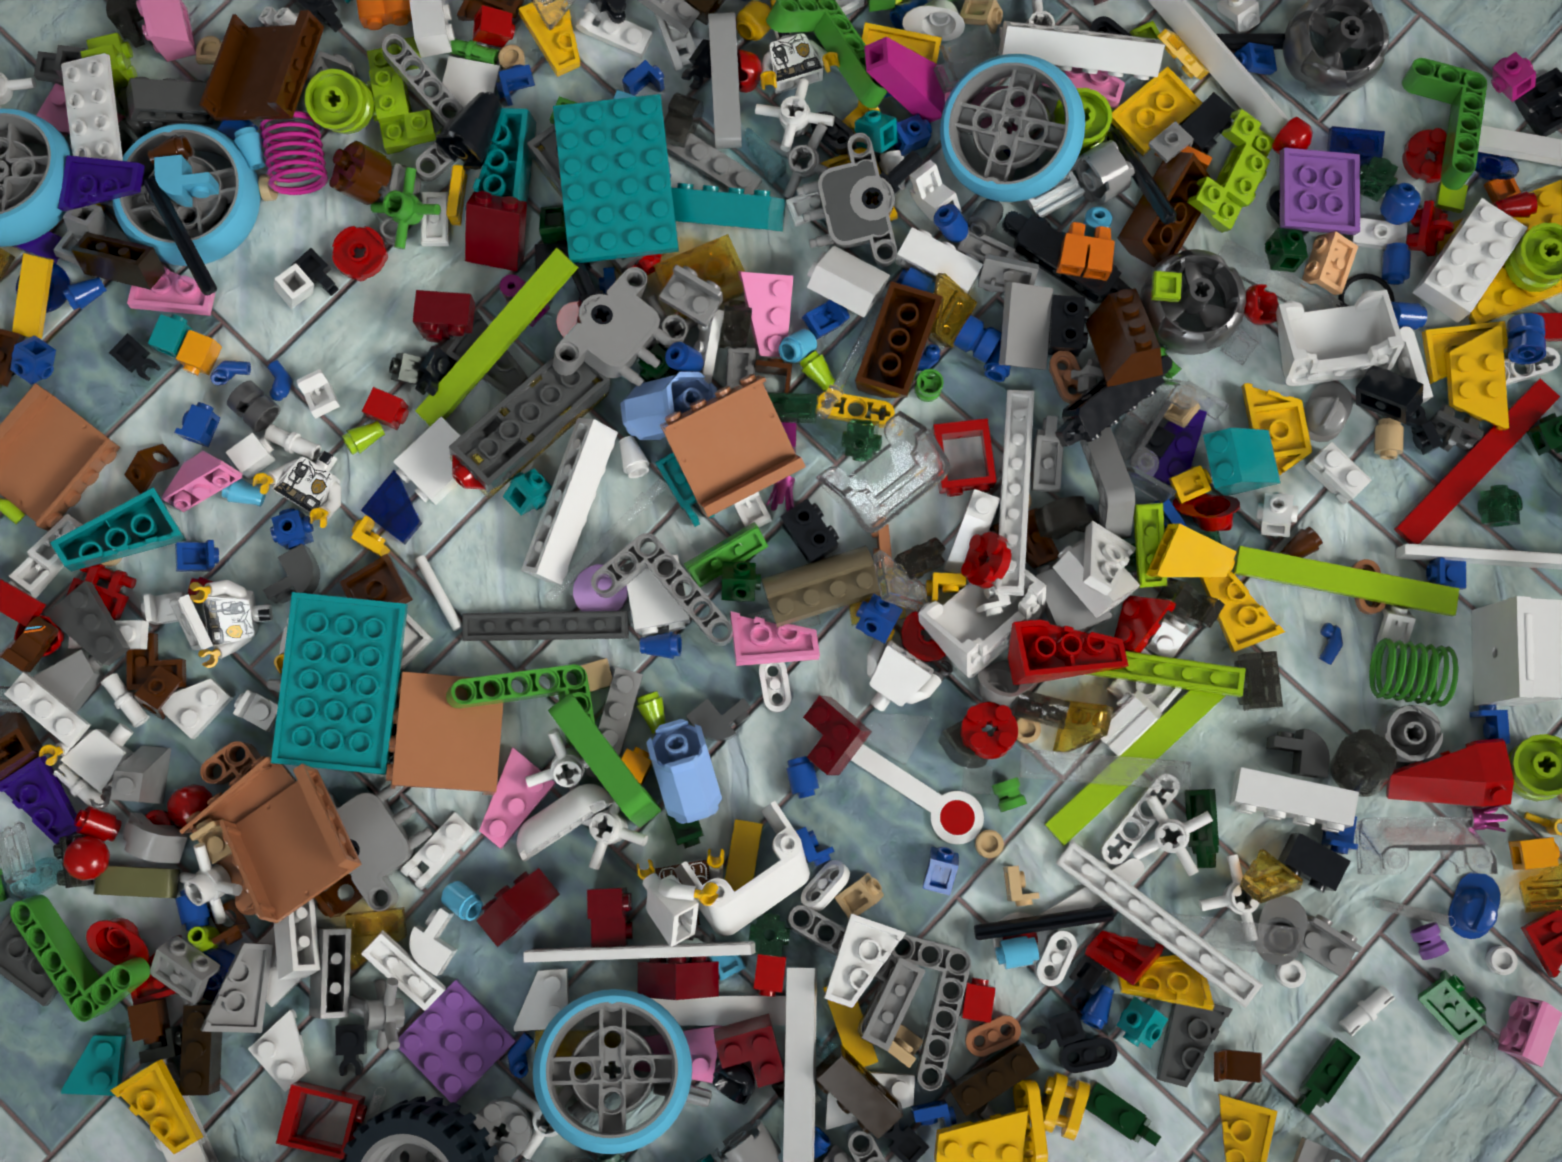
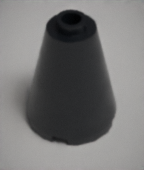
(471, 131)

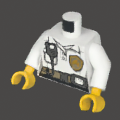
(794, 59)
(306, 485)
(229, 617)

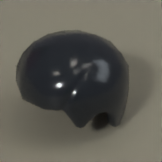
(735, 1082)

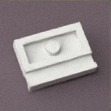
(1057, 197)

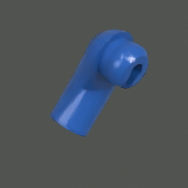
(929, 357)
(228, 369)
(282, 382)
(1334, 642)
(517, 1056)

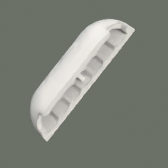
(561, 818)

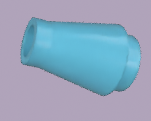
(250, 146)
(244, 493)

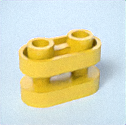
(1056, 1090)

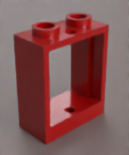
(967, 429)
(293, 1112)

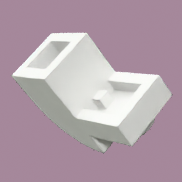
(930, 191)
(426, 945)

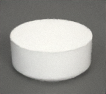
(1501, 960)
(1290, 974)

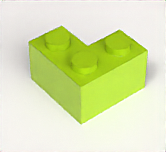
(120, 55)

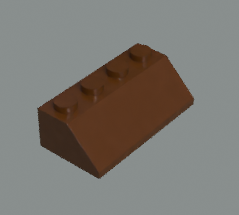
(1144, 231)
(1124, 339)
(897, 341)

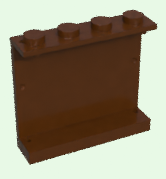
(261, 69)

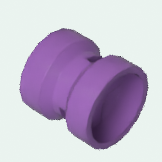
(1429, 941)

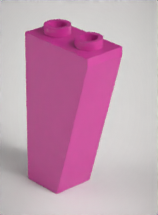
(906, 77)

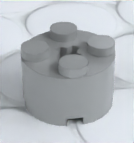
(1103, 172)
(1422, 727)
(517, 1122)
(749, 1145)

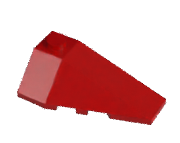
(1054, 652)
(1468, 777)

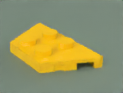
(1478, 378)
(1283, 419)

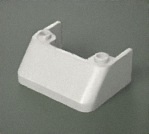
(739, 908)

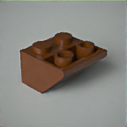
(17, 743)

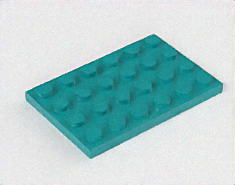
(615, 179)
(339, 683)

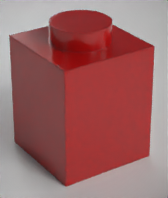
(493, 26)
(386, 408)
(769, 974)
(978, 1000)

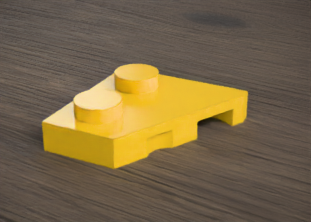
(1179, 50)

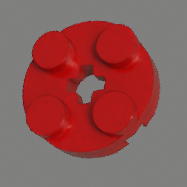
(1416, 149)
(360, 238)
(975, 565)
(914, 642)
(998, 717)

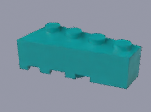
(509, 159)
(729, 208)
(121, 532)

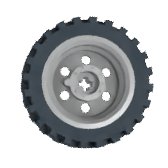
(424, 1131)

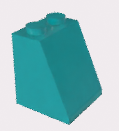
(1241, 460)

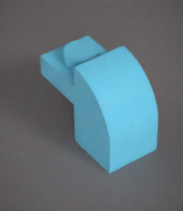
(178, 182)

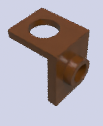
(775, 367)
(145, 466)
(157, 691)
(330, 902)
(233, 933)
(1237, 1066)

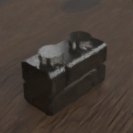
(1261, 681)

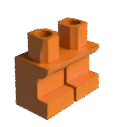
(1097, 248)

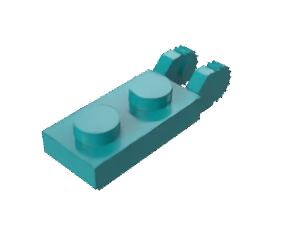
(678, 485)

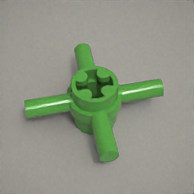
(405, 208)

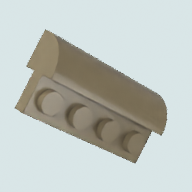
(821, 586)

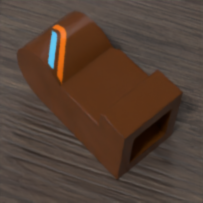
(31, 645)

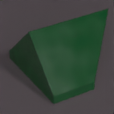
(552, 224)

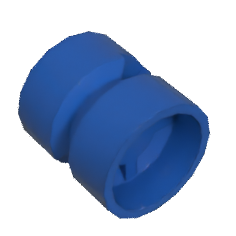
(1526, 338)
(978, 339)

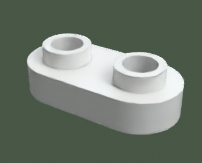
(775, 685)
(825, 885)
(1058, 959)

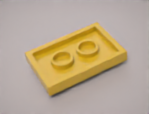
(1154, 109)

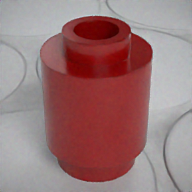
(97, 824)

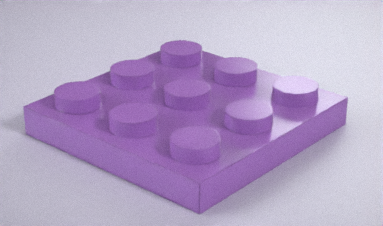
(1320, 191)
(455, 1041)

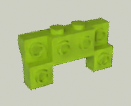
(392, 105)
(1239, 175)

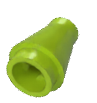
(817, 370)
(362, 437)
(652, 709)
(207, 933)

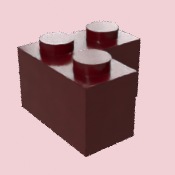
(443, 314)
(841, 735)
(516, 905)
(609, 916)
(678, 978)
(753, 1042)

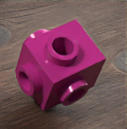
(1513, 76)

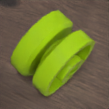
(339, 101)
(1097, 117)
(1537, 258)
(1529, 779)

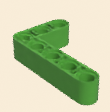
(836, 35)
(1467, 95)
(531, 688)
(604, 761)
(67, 964)

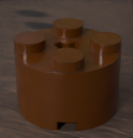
(360, 172)

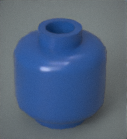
(1400, 203)

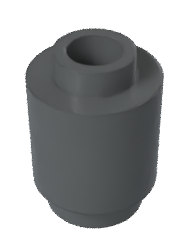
(985, 217)

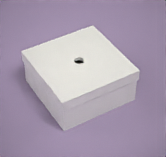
(1517, 652)

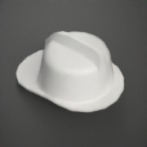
(935, 19)

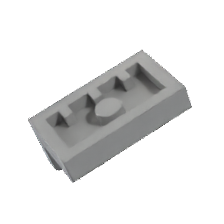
(999, 270)
(692, 295)
(1329, 946)
(183, 968)

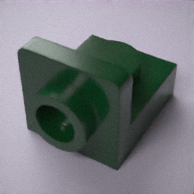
(686, 833)

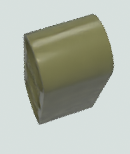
(138, 882)

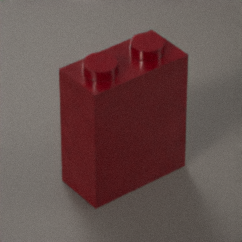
(495, 231)

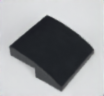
(1543, 104)

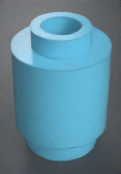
(1096, 217)
(797, 346)
(462, 901)
(1017, 952)

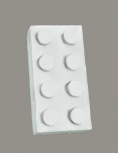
(1470, 260)
(1294, 799)

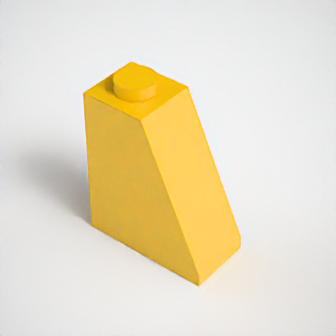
(1190, 554)

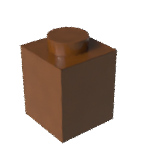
(149, 1021)

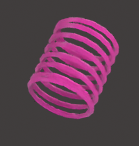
(290, 135)

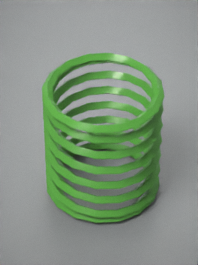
(1432, 673)

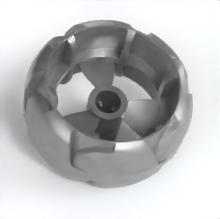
(1358, 28)
(1202, 273)

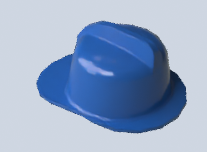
(1474, 906)

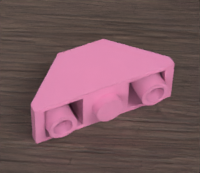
(199, 480)

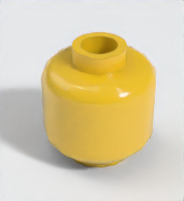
(752, 20)

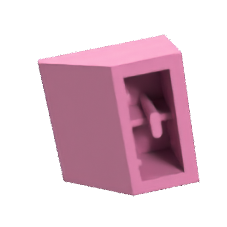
(167, 27)
(1529, 1030)

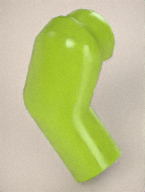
(11, 511)

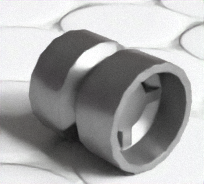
(252, 405)

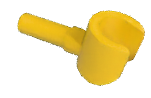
(1549, 824)

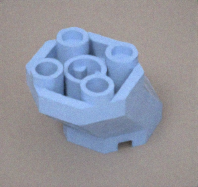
(654, 400)
(684, 771)

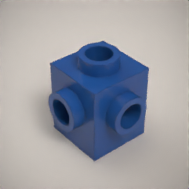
(33, 360)
(298, 534)
(877, 618)

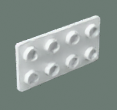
(92, 108)

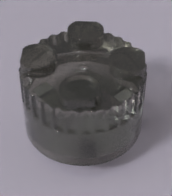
(1363, 763)

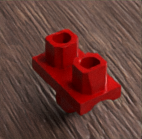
(1432, 229)

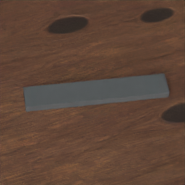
(545, 626)

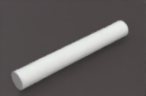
(438, 593)

